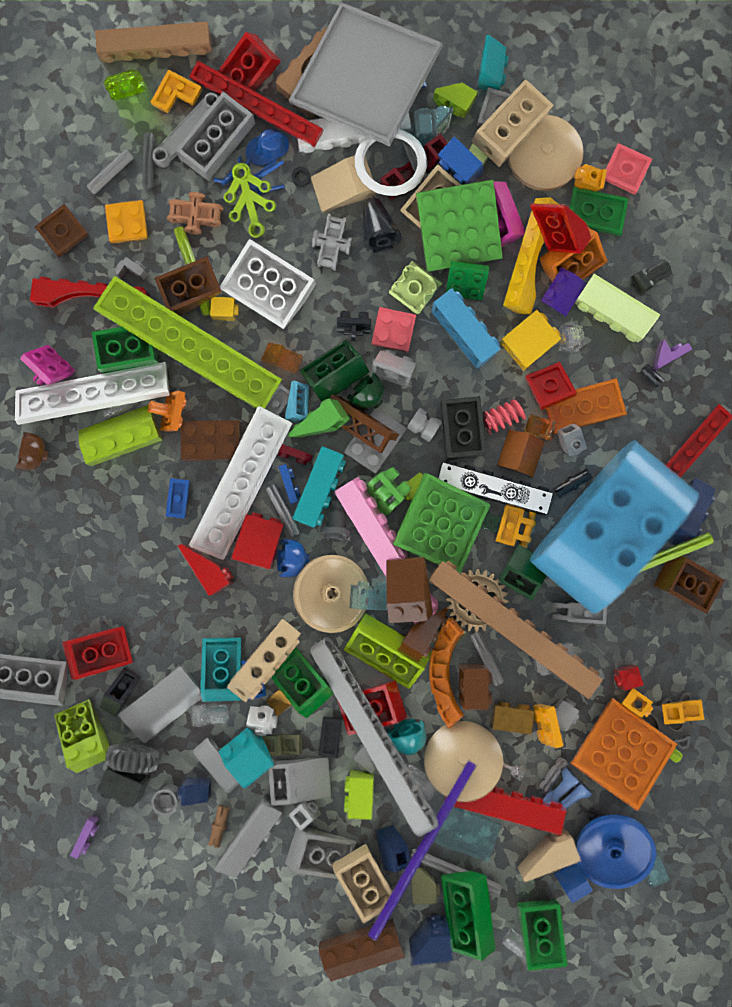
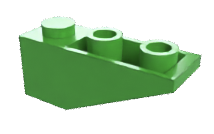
(325, 419)

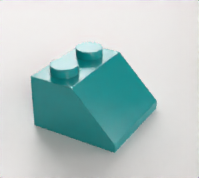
(492, 65)
(246, 757)

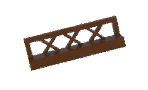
(370, 422)

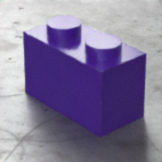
(563, 291)

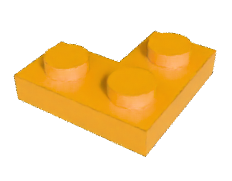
(174, 87)

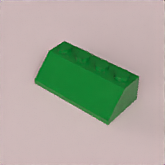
(469, 914)

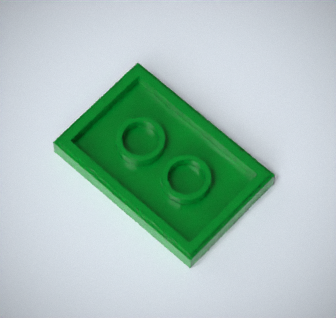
(599, 210)

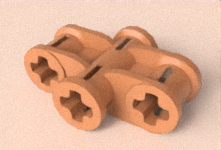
(194, 213)

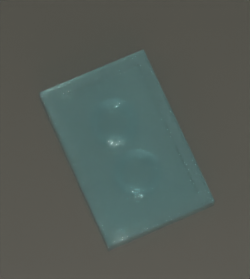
(468, 834)

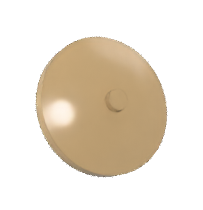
(548, 155)
(323, 593)
(452, 748)

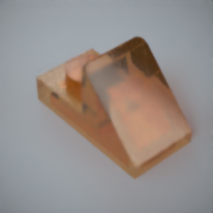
(283, 358)

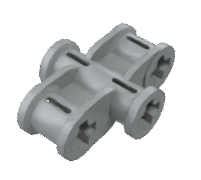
(331, 242)

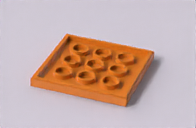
(624, 754)

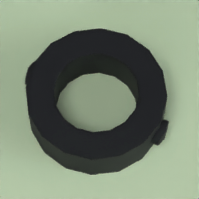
(301, 170)

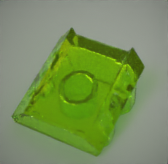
(125, 84)

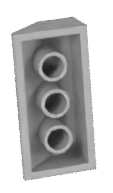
(33, 680)
(249, 837)

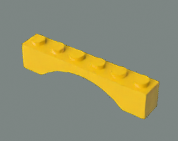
(521, 290)

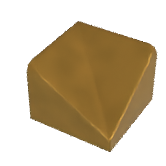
(278, 702)

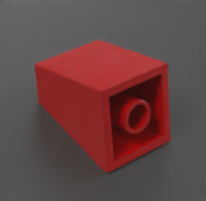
(258, 541)

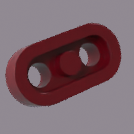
(301, 457)

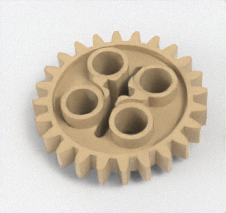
(471, 620)

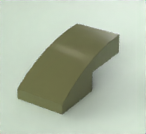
(283, 744)

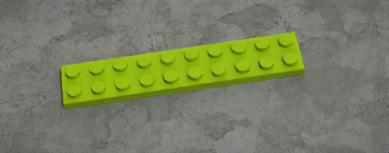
(187, 343)

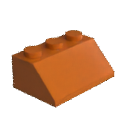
(579, 264)

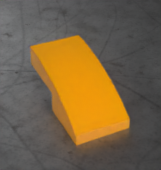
(683, 711)

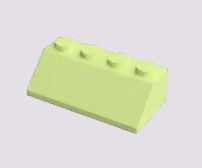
(616, 309)

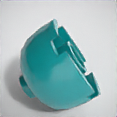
(408, 736)

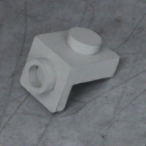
(128, 265)

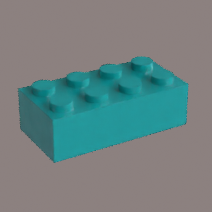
(318, 488)

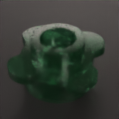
(494, 526)

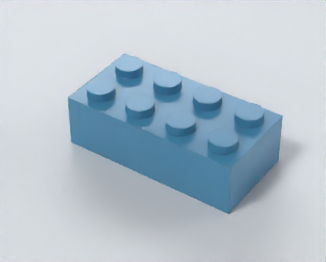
(465, 328)

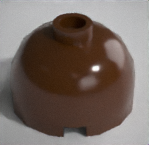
(31, 452)

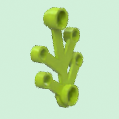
(248, 197)

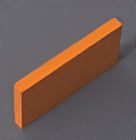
(589, 406)

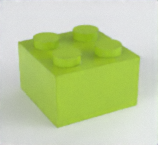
(360, 796)

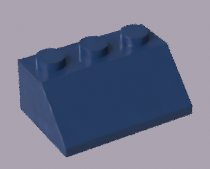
(431, 942)

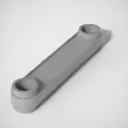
(171, 143)

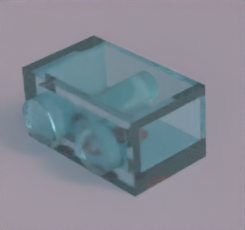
(368, 597)

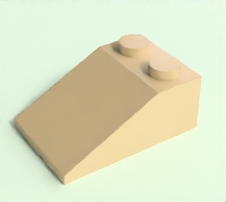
(340, 185)
(549, 855)

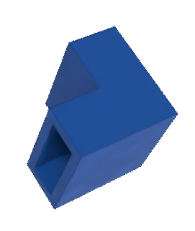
(573, 882)

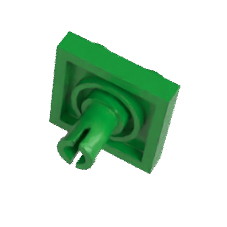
(468, 279)

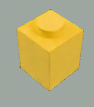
(224, 308)

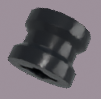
(400, 628)

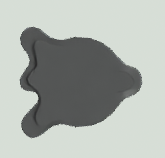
(677, 732)

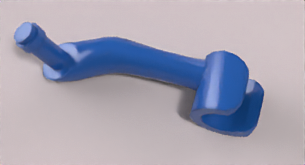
(229, 177)

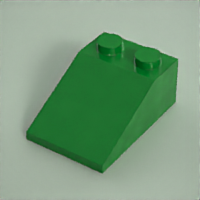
(301, 683)
(542, 934)

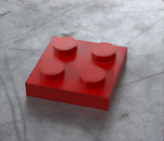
(550, 385)

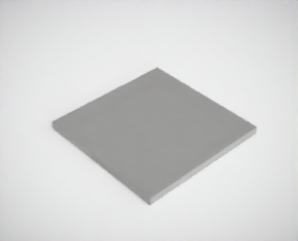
(365, 73)

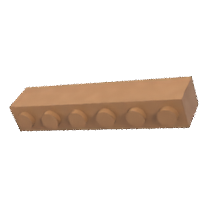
(153, 41)

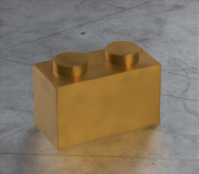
(512, 718)

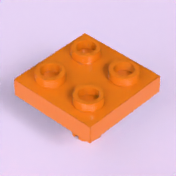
(170, 411)

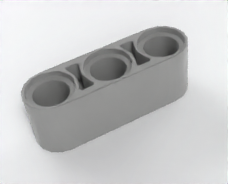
(209, 756)

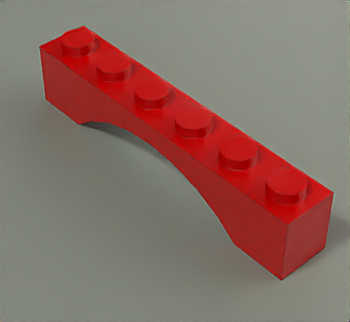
(52, 293)

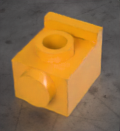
(590, 178)
(632, 697)

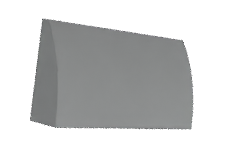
(162, 704)

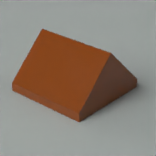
(521, 453)

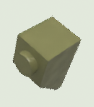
(424, 887)

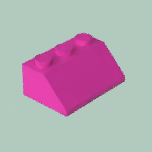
(508, 218)

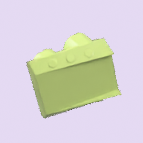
(415, 287)

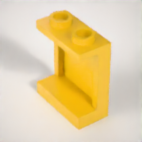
(530, 339)

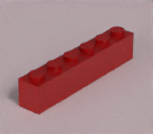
(519, 809)

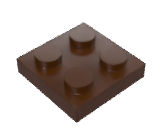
(61, 230)

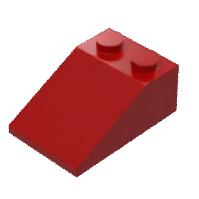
(250, 62)
(561, 228)
(209, 573)
(97, 652)
(385, 702)

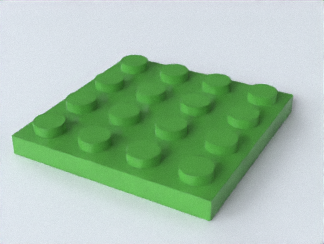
(459, 225)
(441, 522)

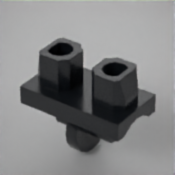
(354, 326)

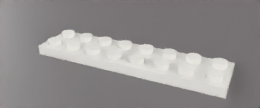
(91, 393)
(240, 483)

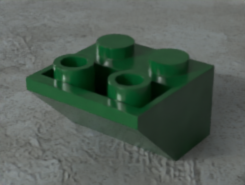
(521, 574)

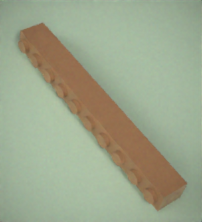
(515, 629)

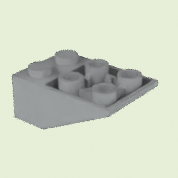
(299, 780)

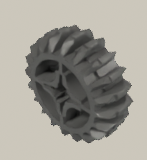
(132, 758)

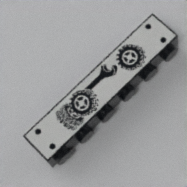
(496, 489)

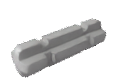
(553, 774)

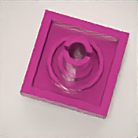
(47, 365)

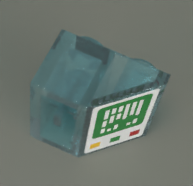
(430, 123)

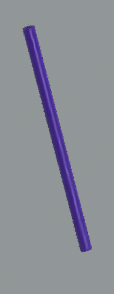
(421, 851)

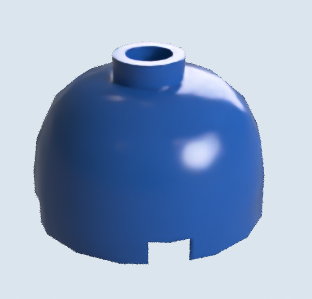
(291, 558)

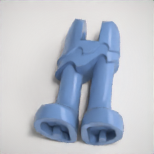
(569, 781)

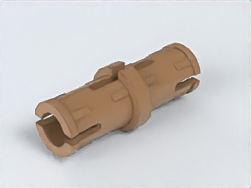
(219, 826)

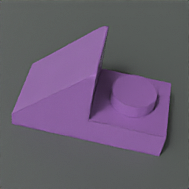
(666, 355)

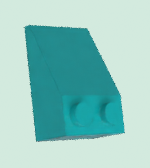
(219, 666)

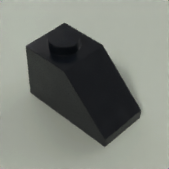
(119, 692)

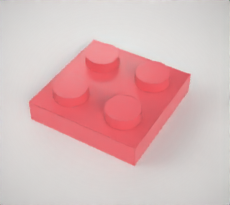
(627, 168)
(393, 329)

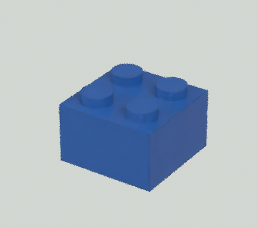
(460, 162)

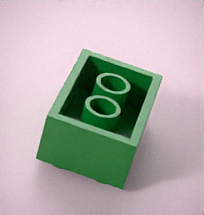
(121, 350)

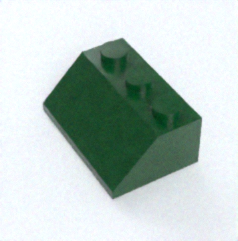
(334, 370)

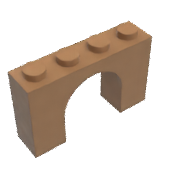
(287, 81)

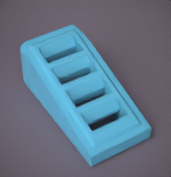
(293, 413)

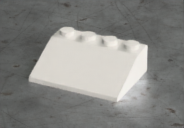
(267, 284)

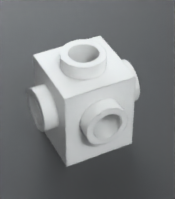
(261, 720)

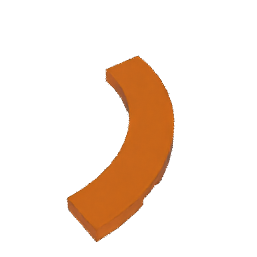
(439, 672)

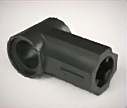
(649, 277)

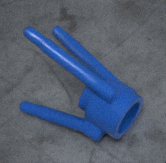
(265, 171)

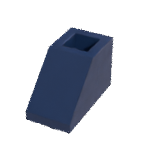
(195, 791)
(392, 849)

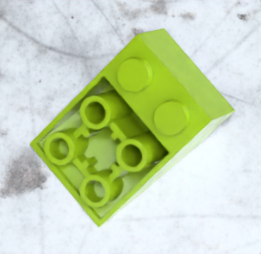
(81, 736)

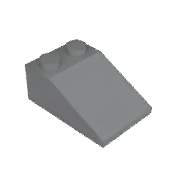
(394, 368)
(367, 456)
(315, 852)

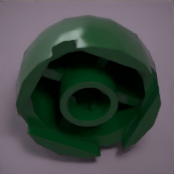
(367, 393)

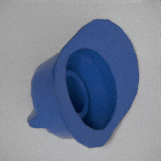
(267, 147)

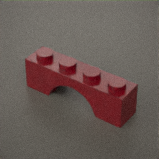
(403, 174)

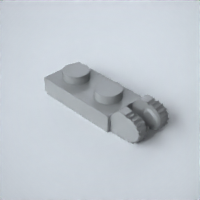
(580, 614)

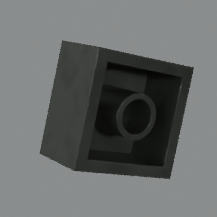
(123, 786)

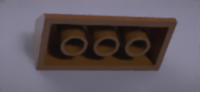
(359, 952)

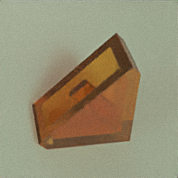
(541, 427)

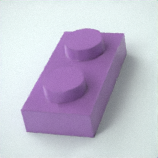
(82, 845)

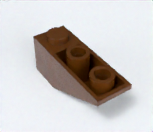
(420, 636)

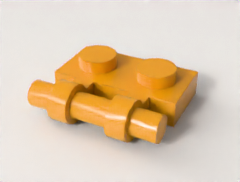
(510, 524)

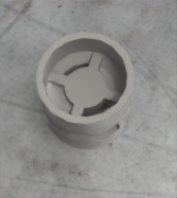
(424, 424)
(166, 799)

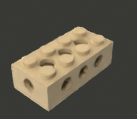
(512, 123)
(265, 658)

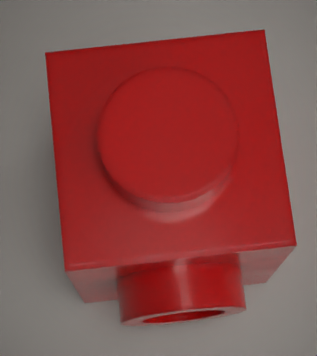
(628, 677)

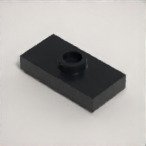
(330, 737)

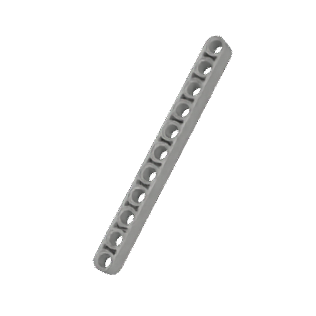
(374, 737)

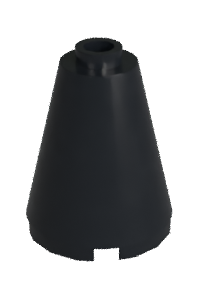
(379, 228)

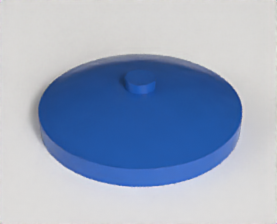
(615, 851)

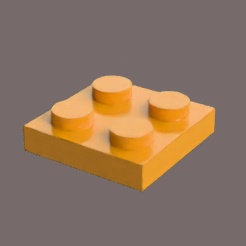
(126, 221)
(548, 726)

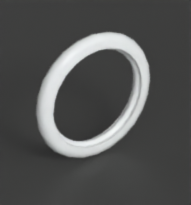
(392, 190)

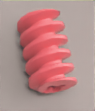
(503, 415)

